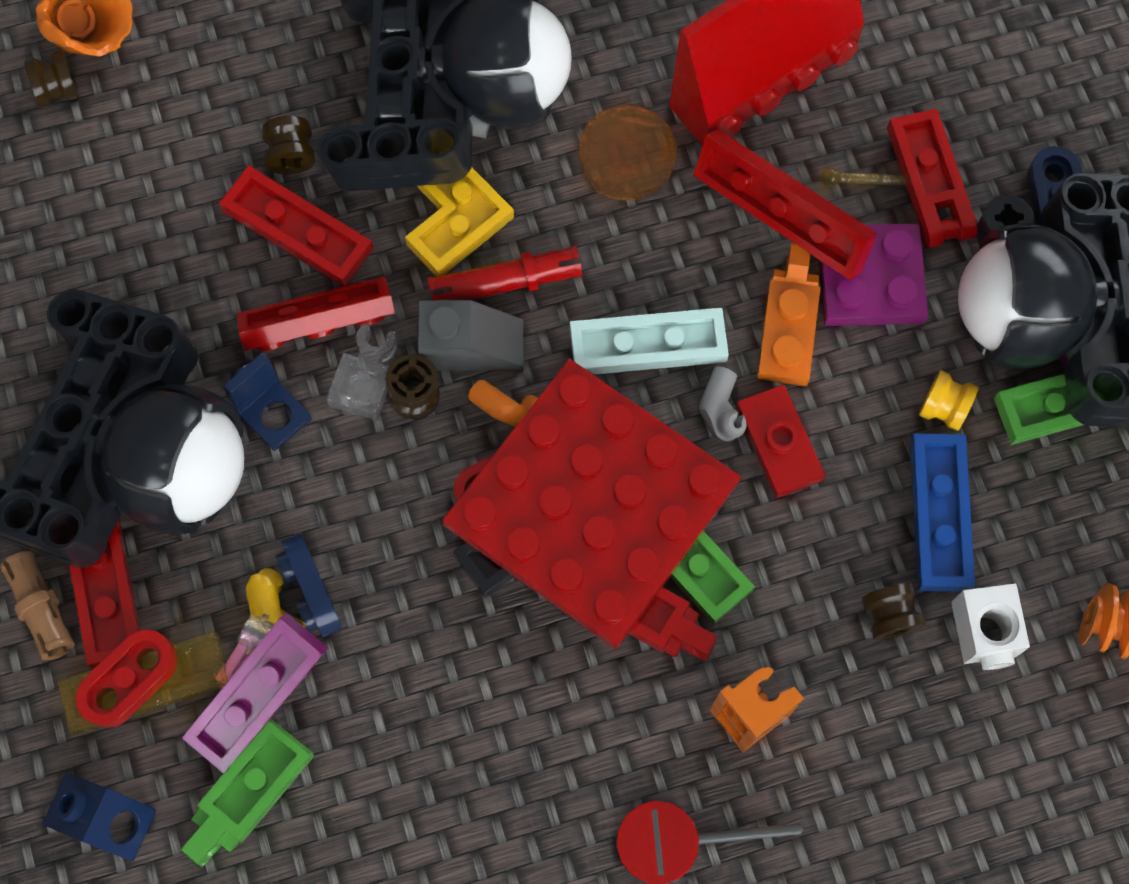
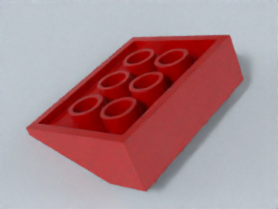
(755, 53)

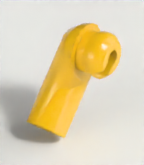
(263, 595)

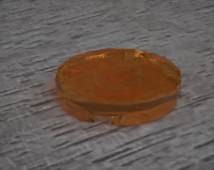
(627, 152)

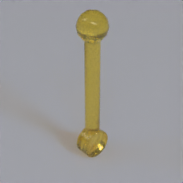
(831, 177)

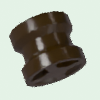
(52, 79)
(288, 145)
(893, 611)

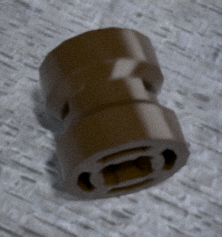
(413, 399)

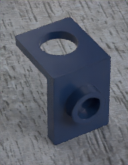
(256, 388)
(86, 813)

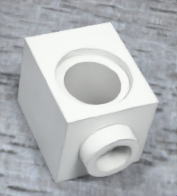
(1003, 607)

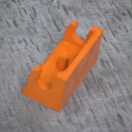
(749, 715)

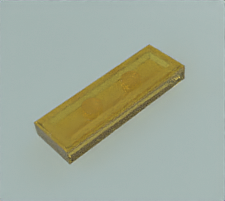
(198, 672)

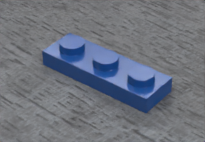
(942, 512)

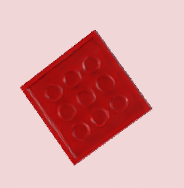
(592, 502)

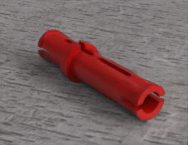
(508, 276)

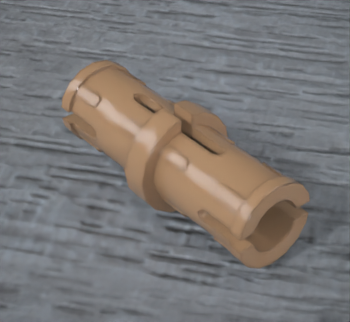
(37, 605)

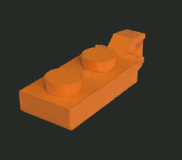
(790, 322)

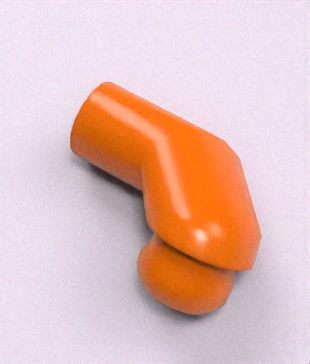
(499, 404)

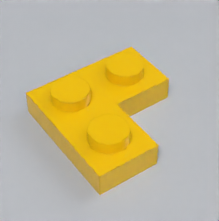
(465, 220)

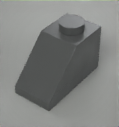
(469, 337)

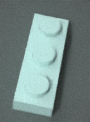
(649, 341)

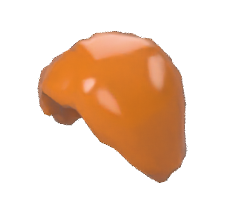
(85, 25)

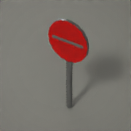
(662, 842)

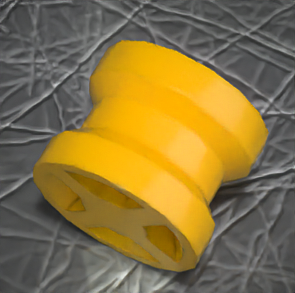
(948, 401)

